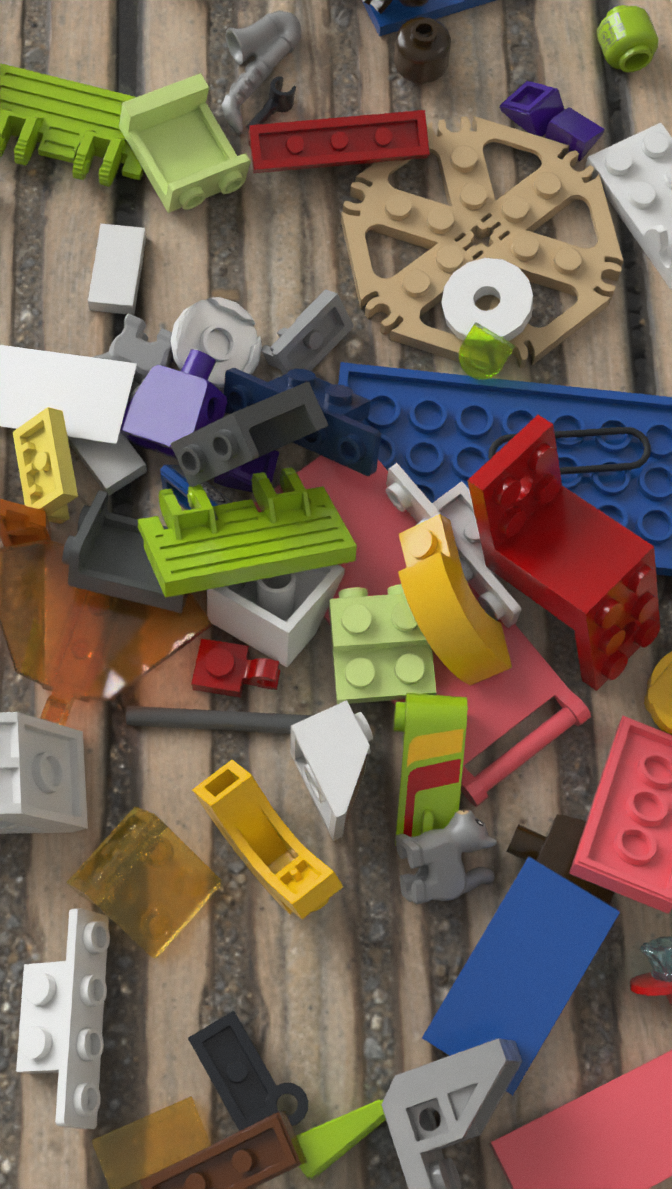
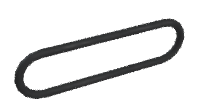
(591, 432)

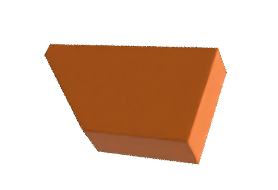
(22, 524)

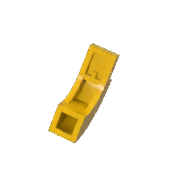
(445, 607)

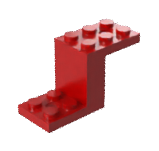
(566, 553)

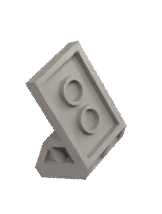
(465, 1094)

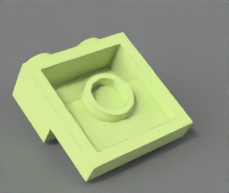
(378, 647)

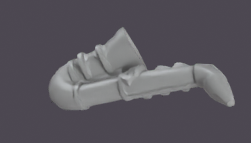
(269, 43)

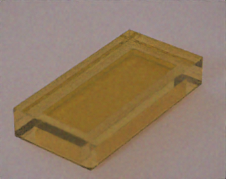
(151, 1144)

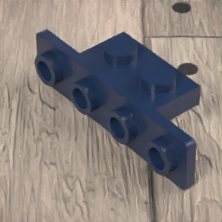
(342, 441)

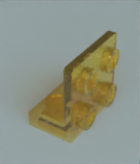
(146, 880)

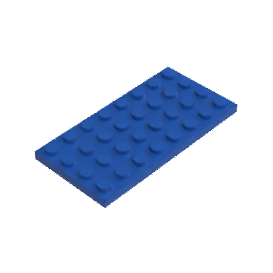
(446, 423)

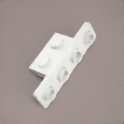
(457, 507)
(65, 1019)

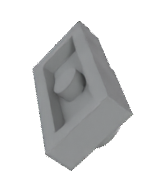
(311, 335)

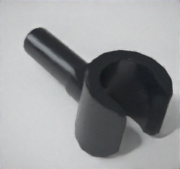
(277, 101)

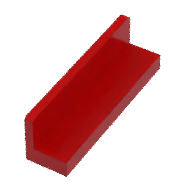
(338, 141)

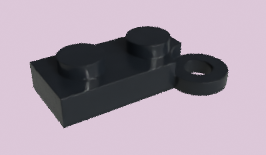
(241, 1074)

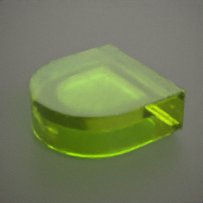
(483, 353)

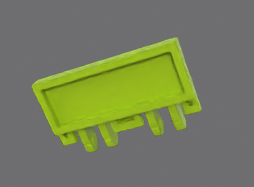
(68, 120)
(239, 544)

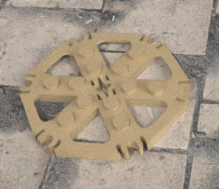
(511, 229)

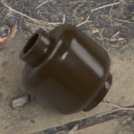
(422, 50)

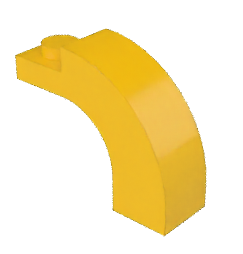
(264, 842)

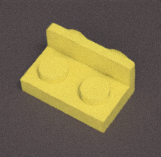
(46, 464)

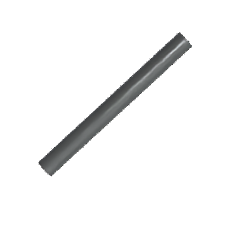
(212, 719)

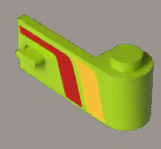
(430, 760)

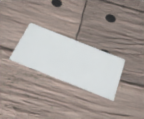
(85, 388)

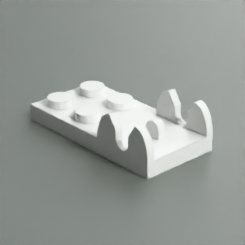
(639, 187)

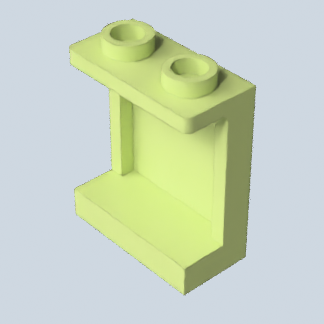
(182, 144)

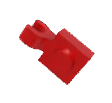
(226, 667)

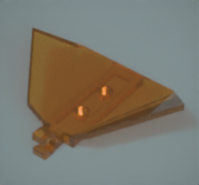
(81, 639)

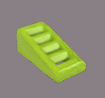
(334, 1138)

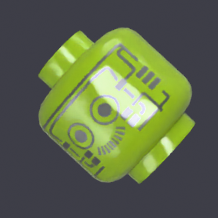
(627, 38)

